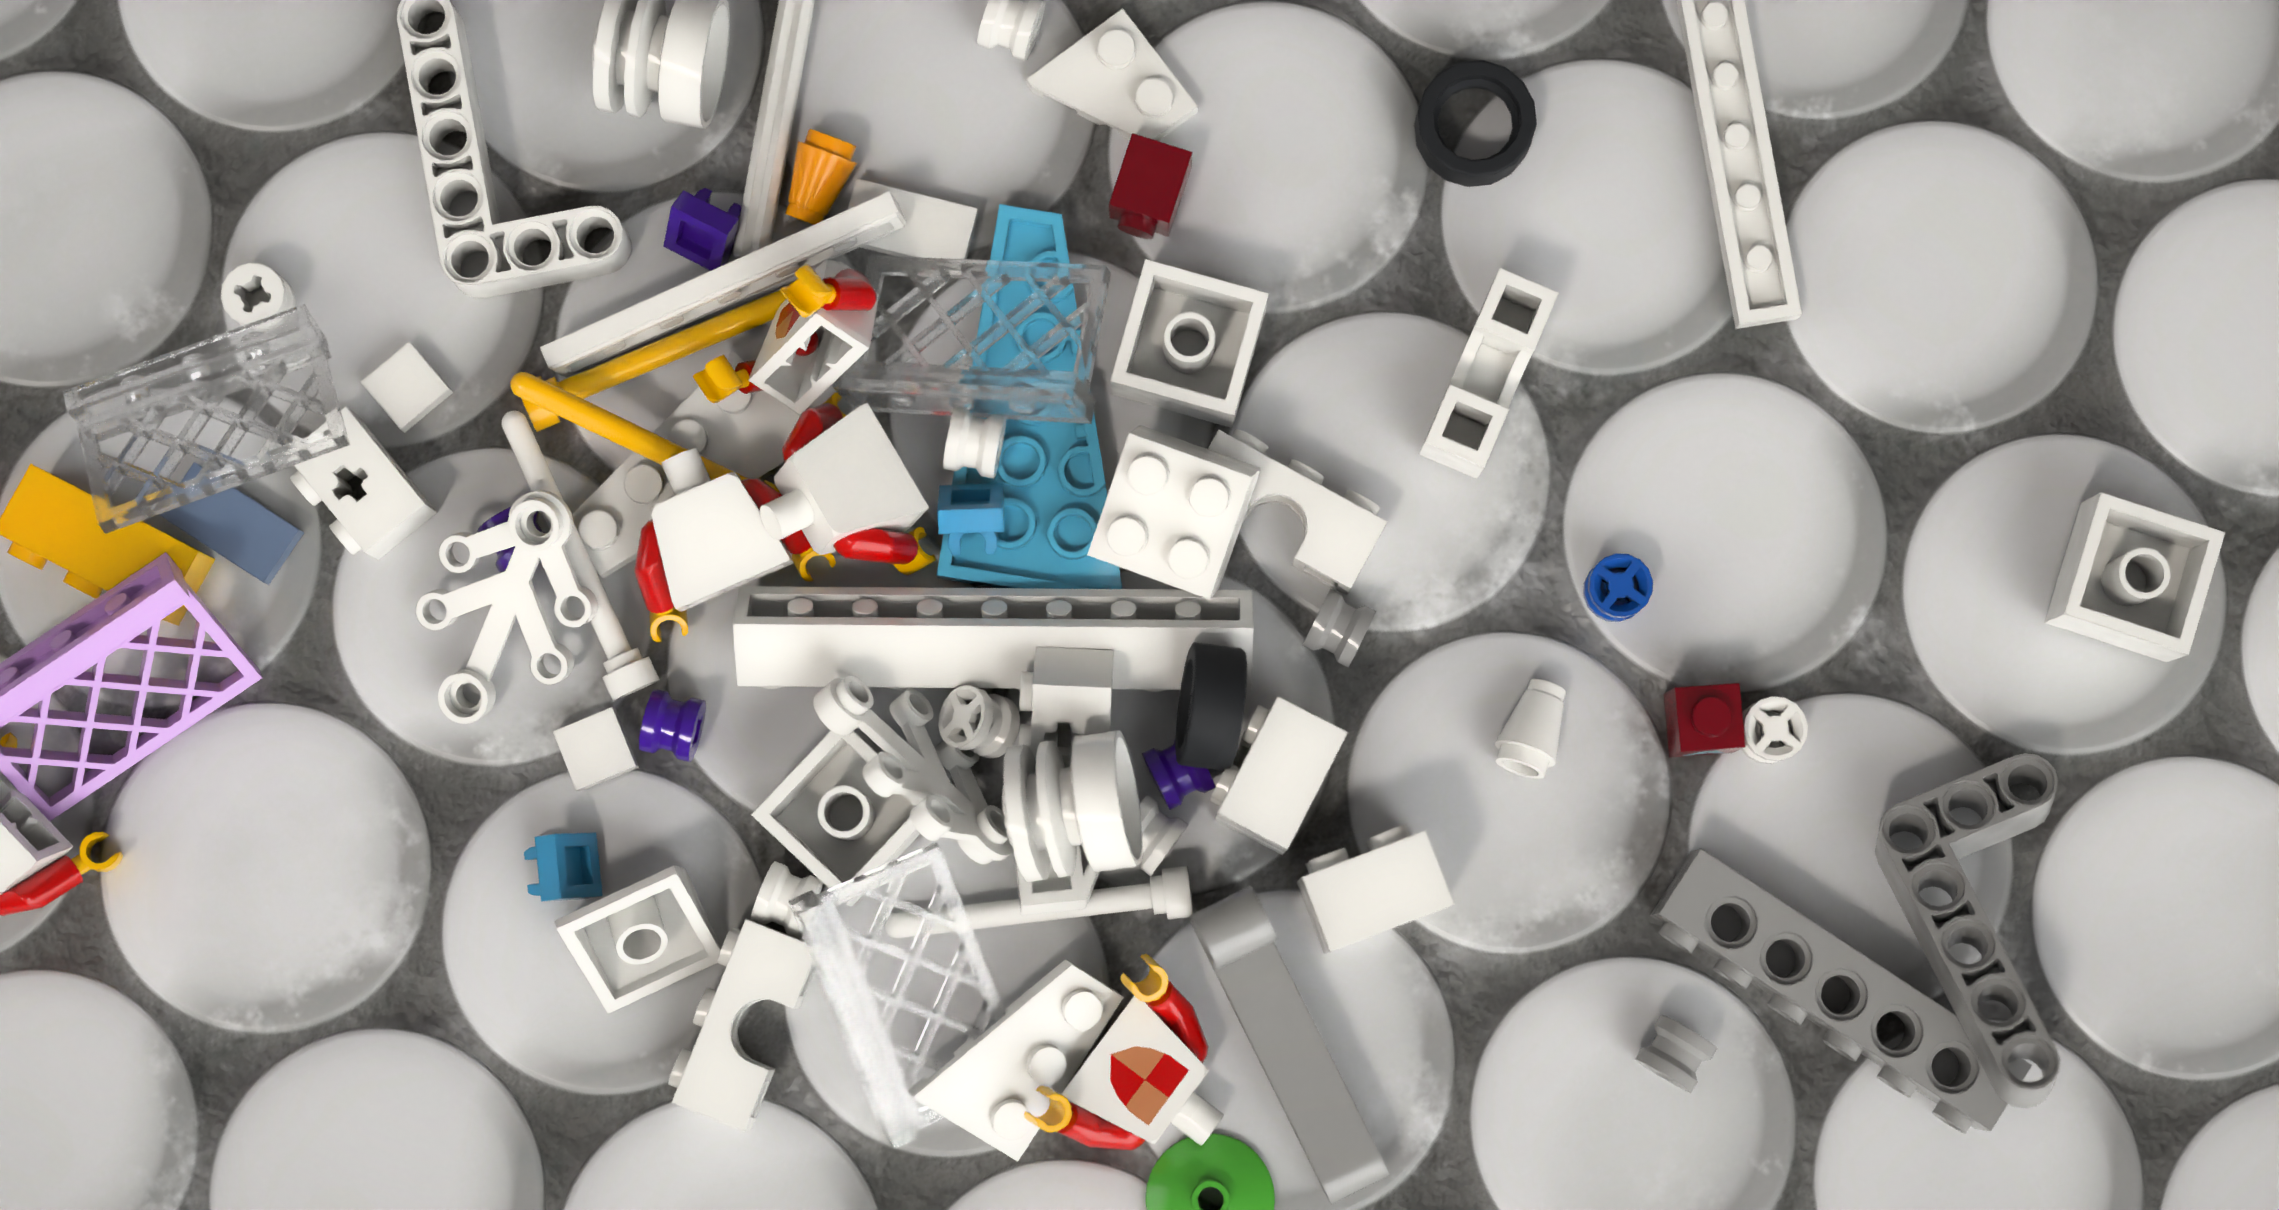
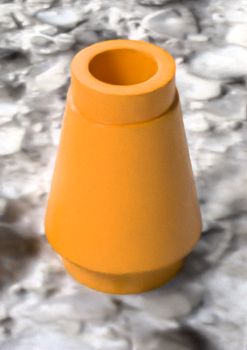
(818, 175)

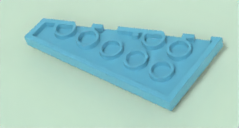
(1046, 467)

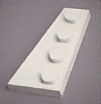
(736, 433)

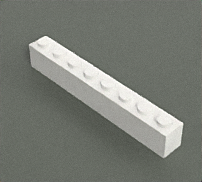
(974, 634)

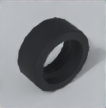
(1490, 78)
(1211, 706)

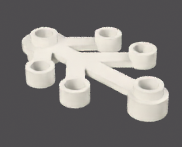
(511, 598)
(918, 768)

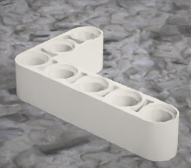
(471, 171)

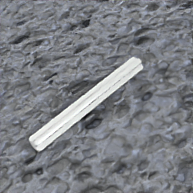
(774, 126)

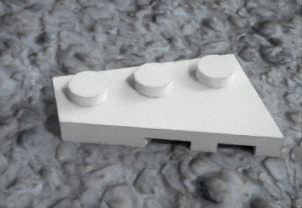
(1029, 1047)

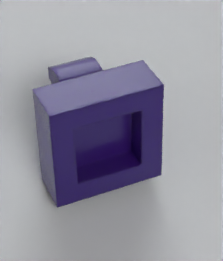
(701, 229)

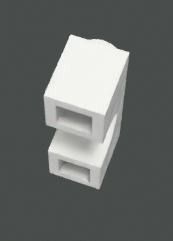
(1488, 373)
(1336, 528)
(717, 1073)

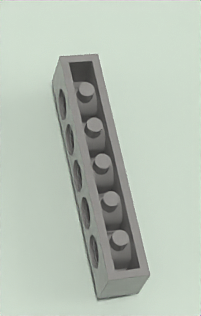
(1928, 1027)

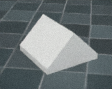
(641, 938)

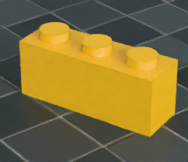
(60, 525)

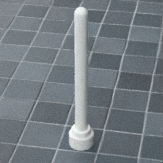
(625, 666)
(1164, 894)

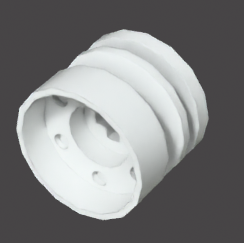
(675, 55)
(1060, 807)

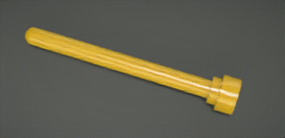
(660, 353)
(604, 422)

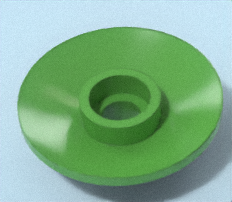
(1219, 1164)

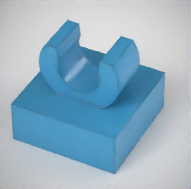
(971, 510)
(566, 867)

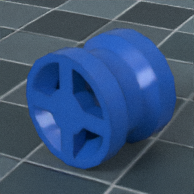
(1625, 578)

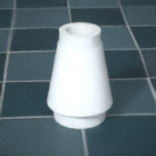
(1533, 731)

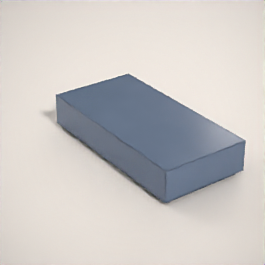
(238, 529)

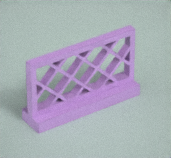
(86, 641)

